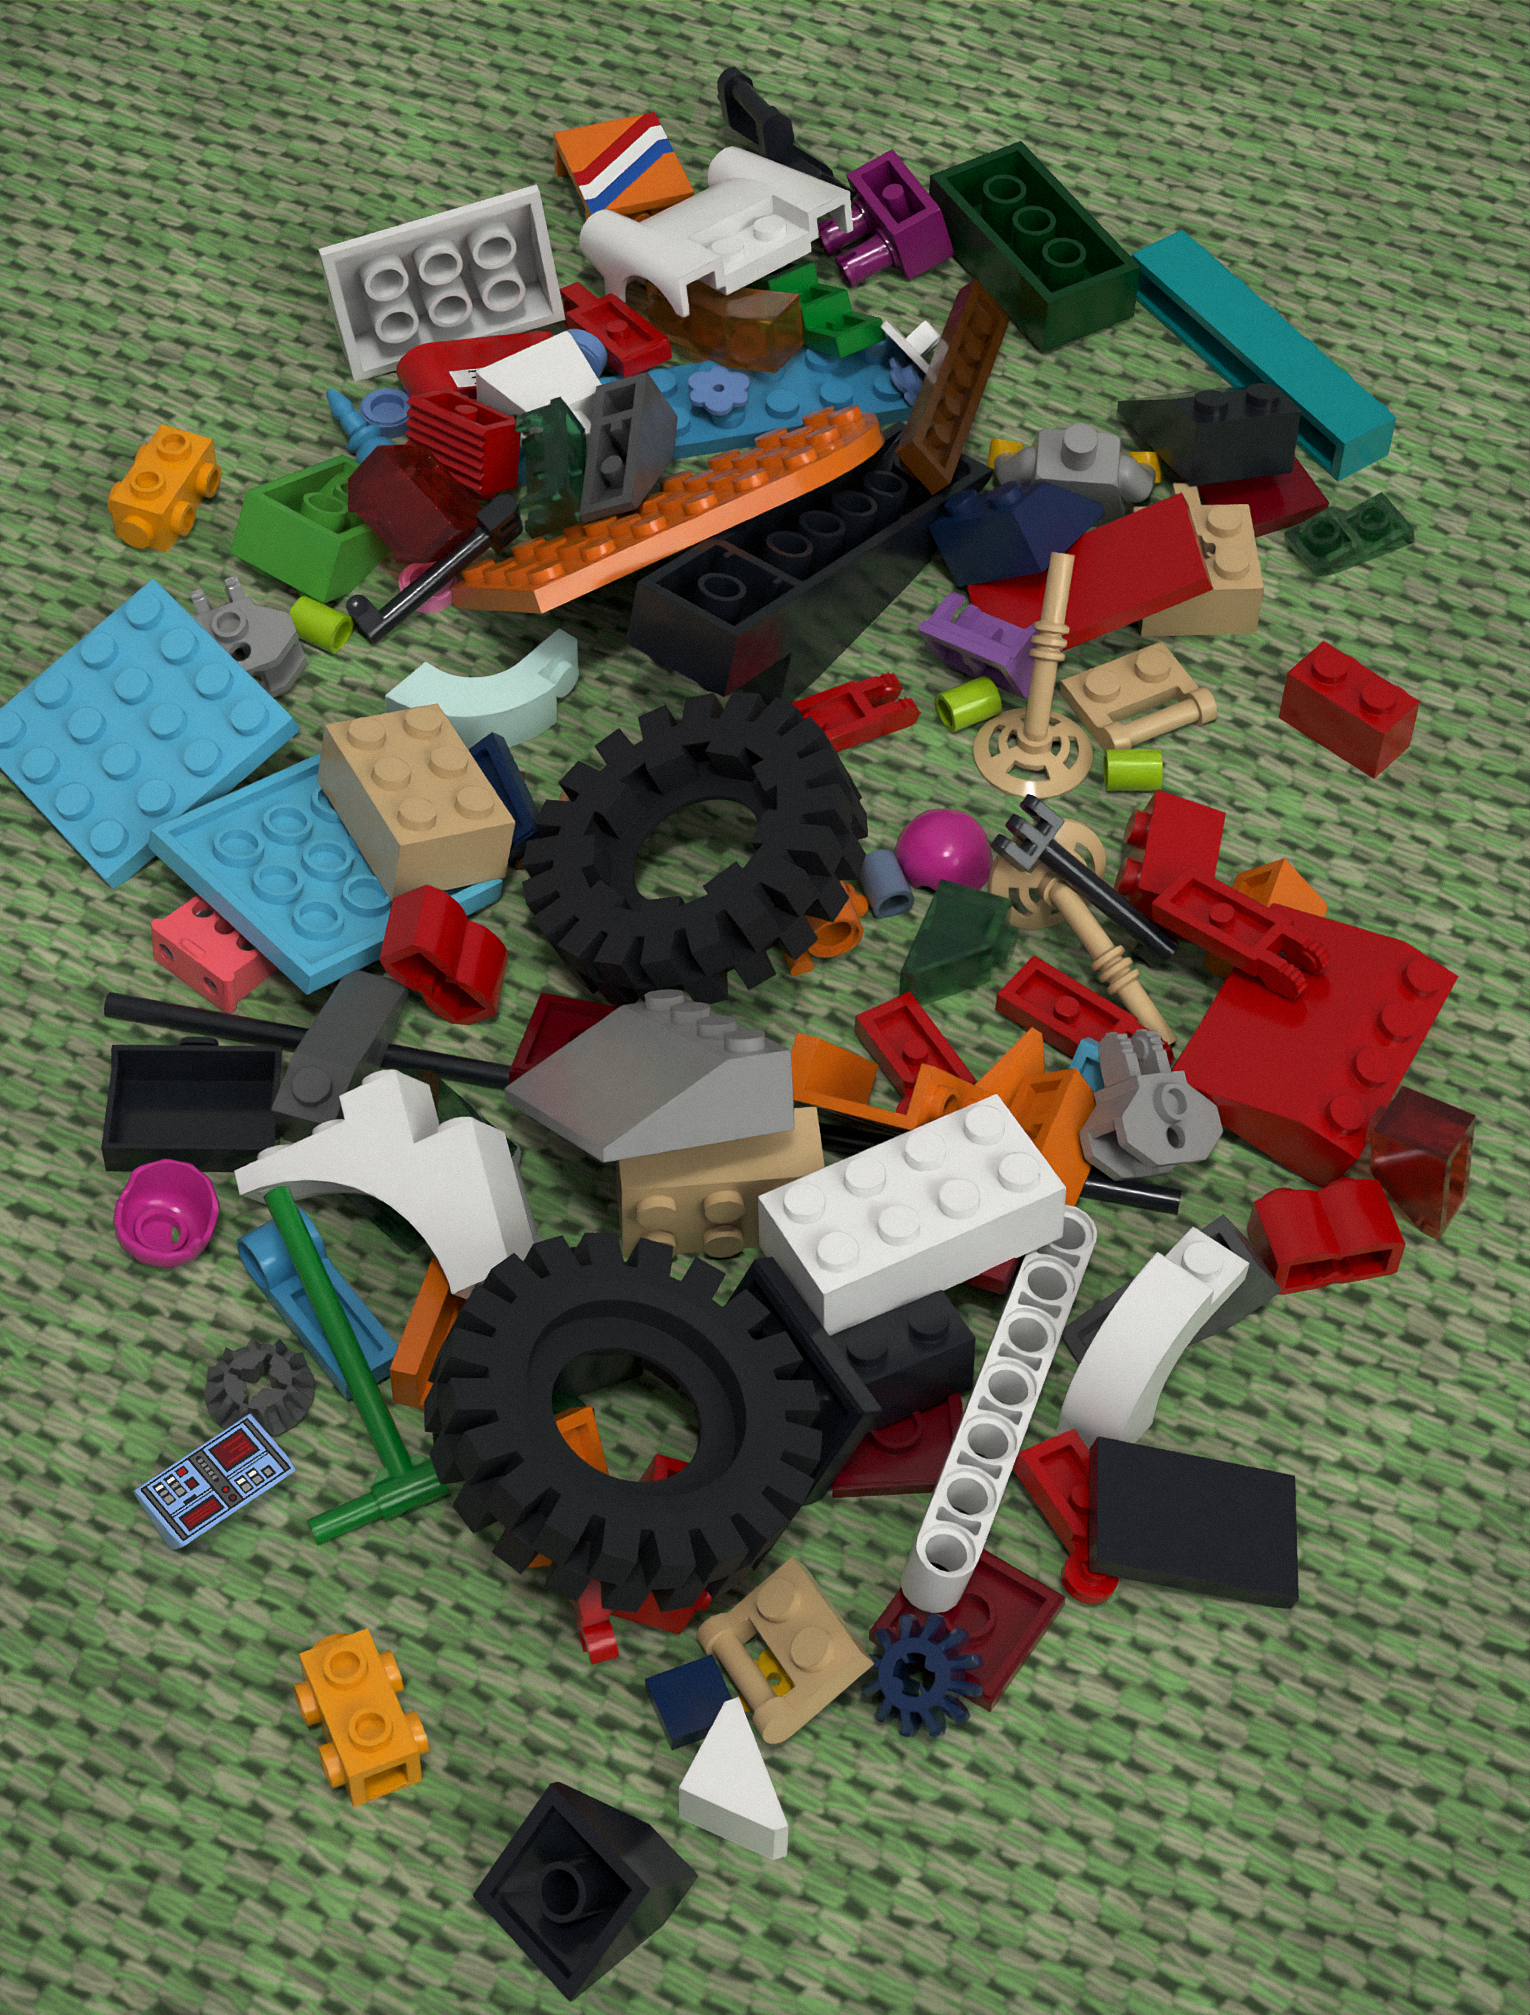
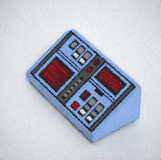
(213, 1482)

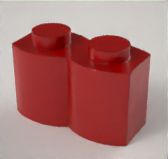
(444, 956)
(1326, 1234)

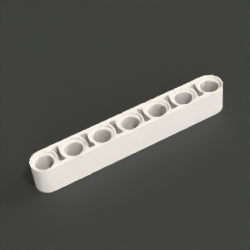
(1030, 1322)

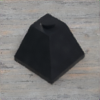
(582, 1886)

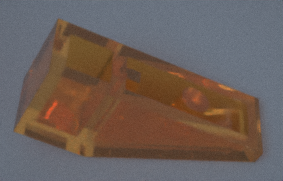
(735, 330)

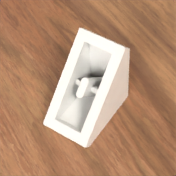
(731, 1789)

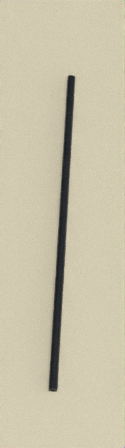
(496, 1076)

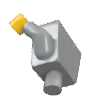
(1080, 463)

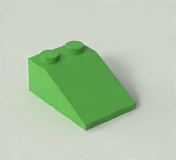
(305, 534)

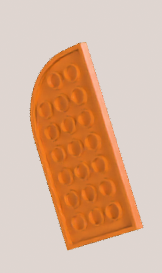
(675, 517)

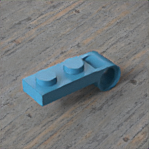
(275, 1275)

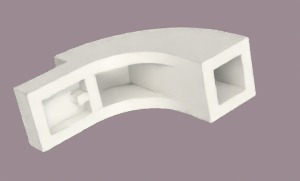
(1145, 1336)

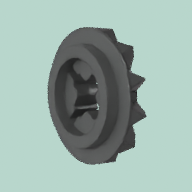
(273, 1409)

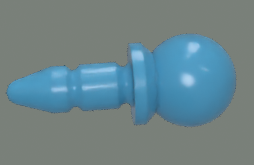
(362, 437)

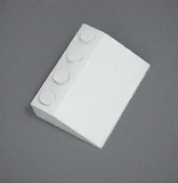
(442, 280)

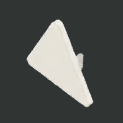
(917, 344)

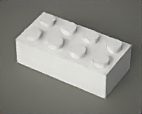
(913, 1215)

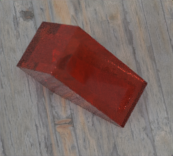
(1422, 1157)

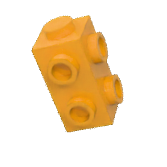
(164, 489)
(355, 1701)

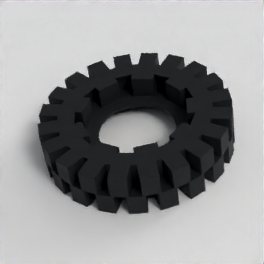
(738, 753)
(634, 1537)

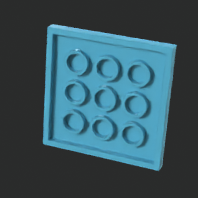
(137, 731)
(289, 875)

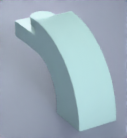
(510, 703)

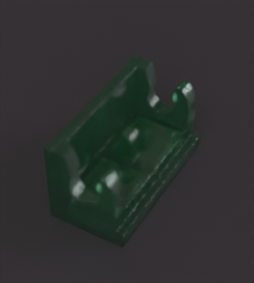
(553, 468)

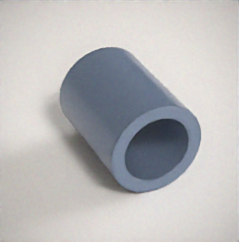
(885, 884)

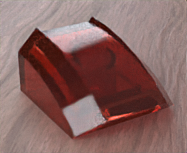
(411, 502)

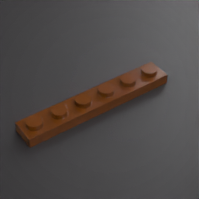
(952, 388)

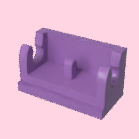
(981, 645)

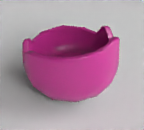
(944, 847)
(163, 1196)

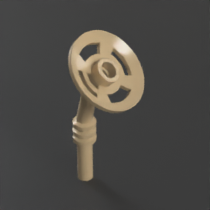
(1035, 734)
(1073, 908)

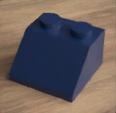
(1010, 530)

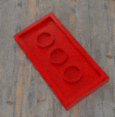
(1117, 575)

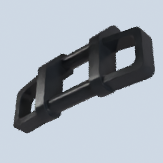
(767, 127)

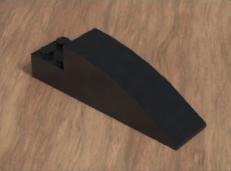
(795, 584)

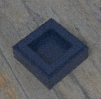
(688, 1700)

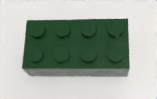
(1035, 246)

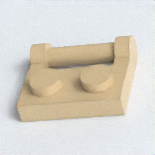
(1132, 686)
(804, 1637)

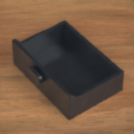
(191, 1104)

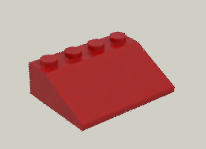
(1316, 1067)

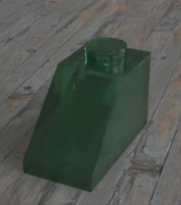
(958, 943)

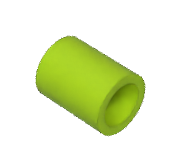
(321, 624)
(968, 703)
(1132, 770)

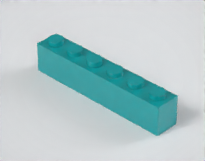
(1253, 344)

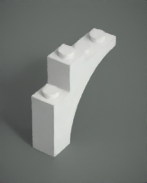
(442, 1178)

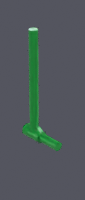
(405, 1479)

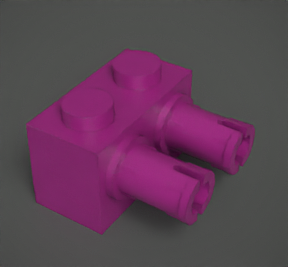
(896, 215)

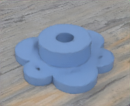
(907, 378)
(718, 390)

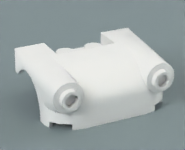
(725, 236)

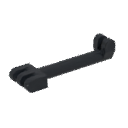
(497, 528)
(1155, 942)

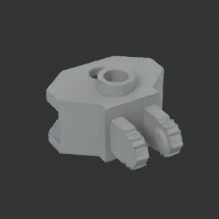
(255, 636)
(1145, 1112)

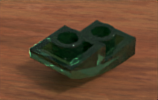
(1339, 542)

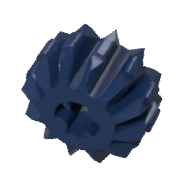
(941, 1658)

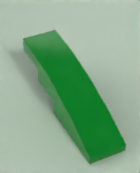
(825, 311)

